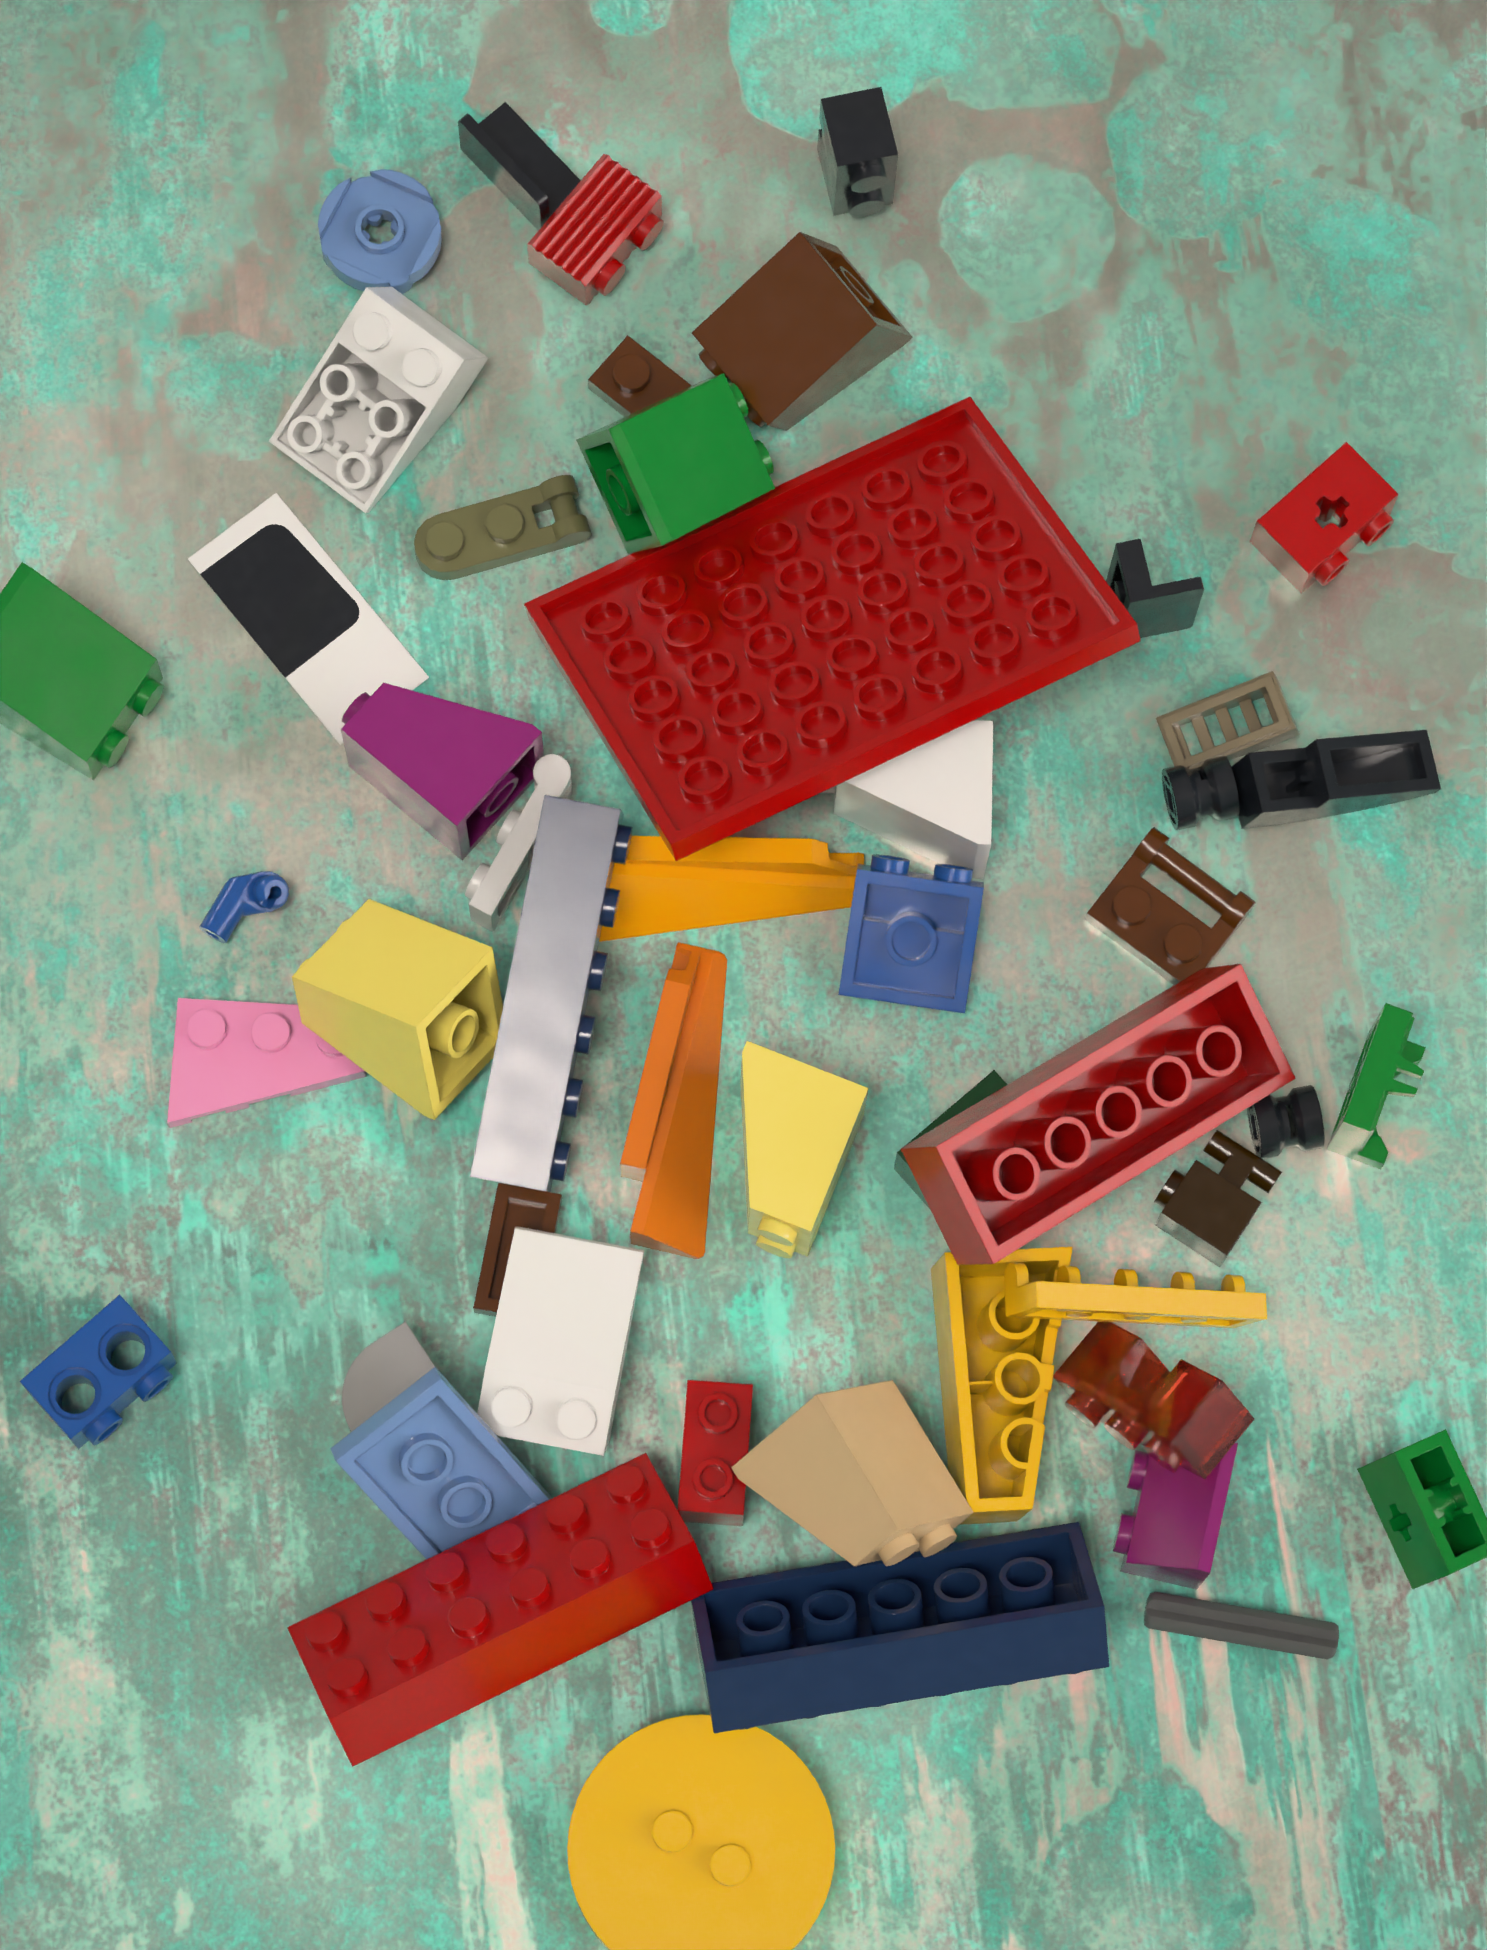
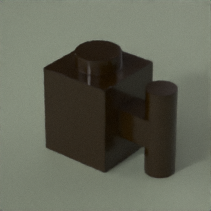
(1211, 1208)

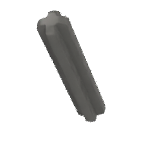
(1241, 1625)

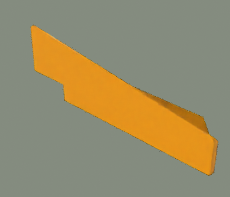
(727, 884)

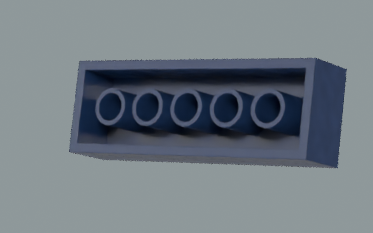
(902, 1631)

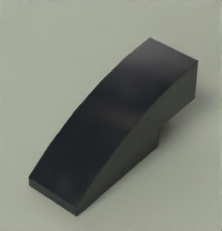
(1334, 777)

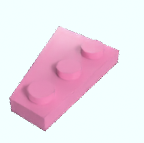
(245, 1055)

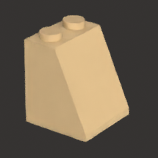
(859, 1476)

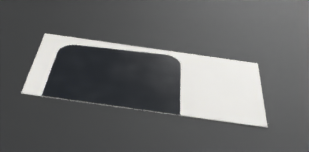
(304, 612)

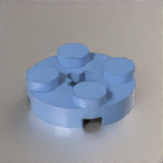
(369, 201)

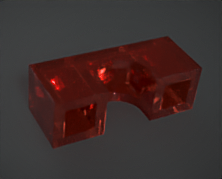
(1176, 1415)

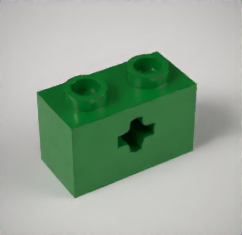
(1428, 1509)

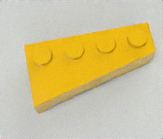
(994, 1381)

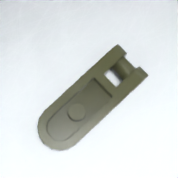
(500, 531)

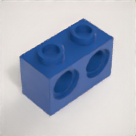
(87, 1360)

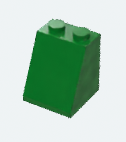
(678, 464)
(69, 675)

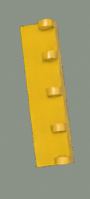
(1130, 1303)

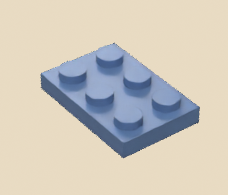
(437, 1467)

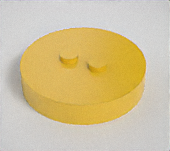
(700, 1841)

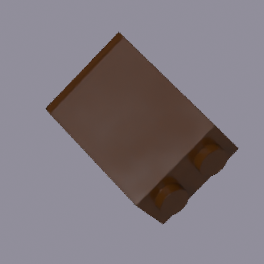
(798, 332)

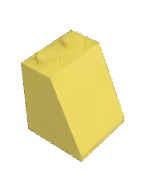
(404, 1003)
(794, 1145)

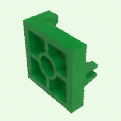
(1382, 1060)

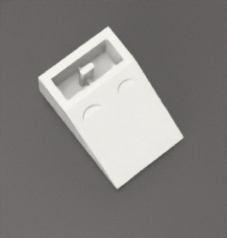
(377, 396)

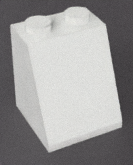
(930, 798)

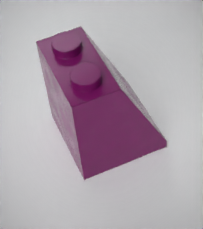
(441, 760)

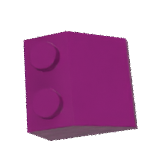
(1173, 1521)

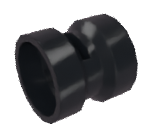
(1200, 793)
(1280, 1118)

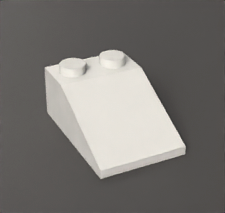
(560, 1340)

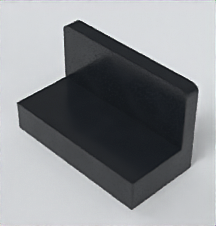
(517, 163)
(1156, 607)

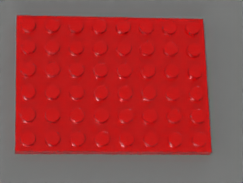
(829, 626)

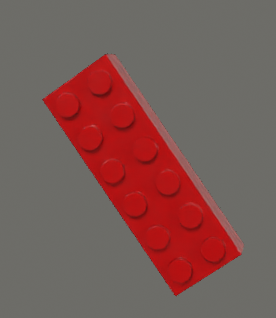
(1098, 1114)
(500, 1609)

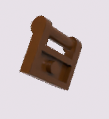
(1155, 925)

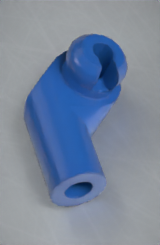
(244, 897)

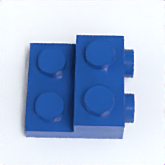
(911, 934)

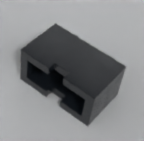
(857, 152)

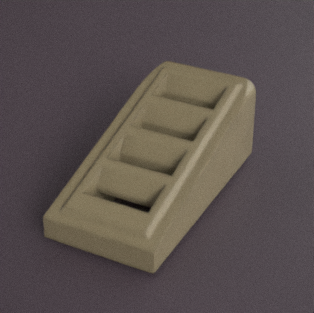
(1219, 703)

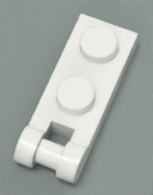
(496, 885)

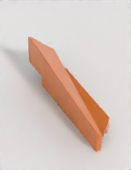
(676, 1107)

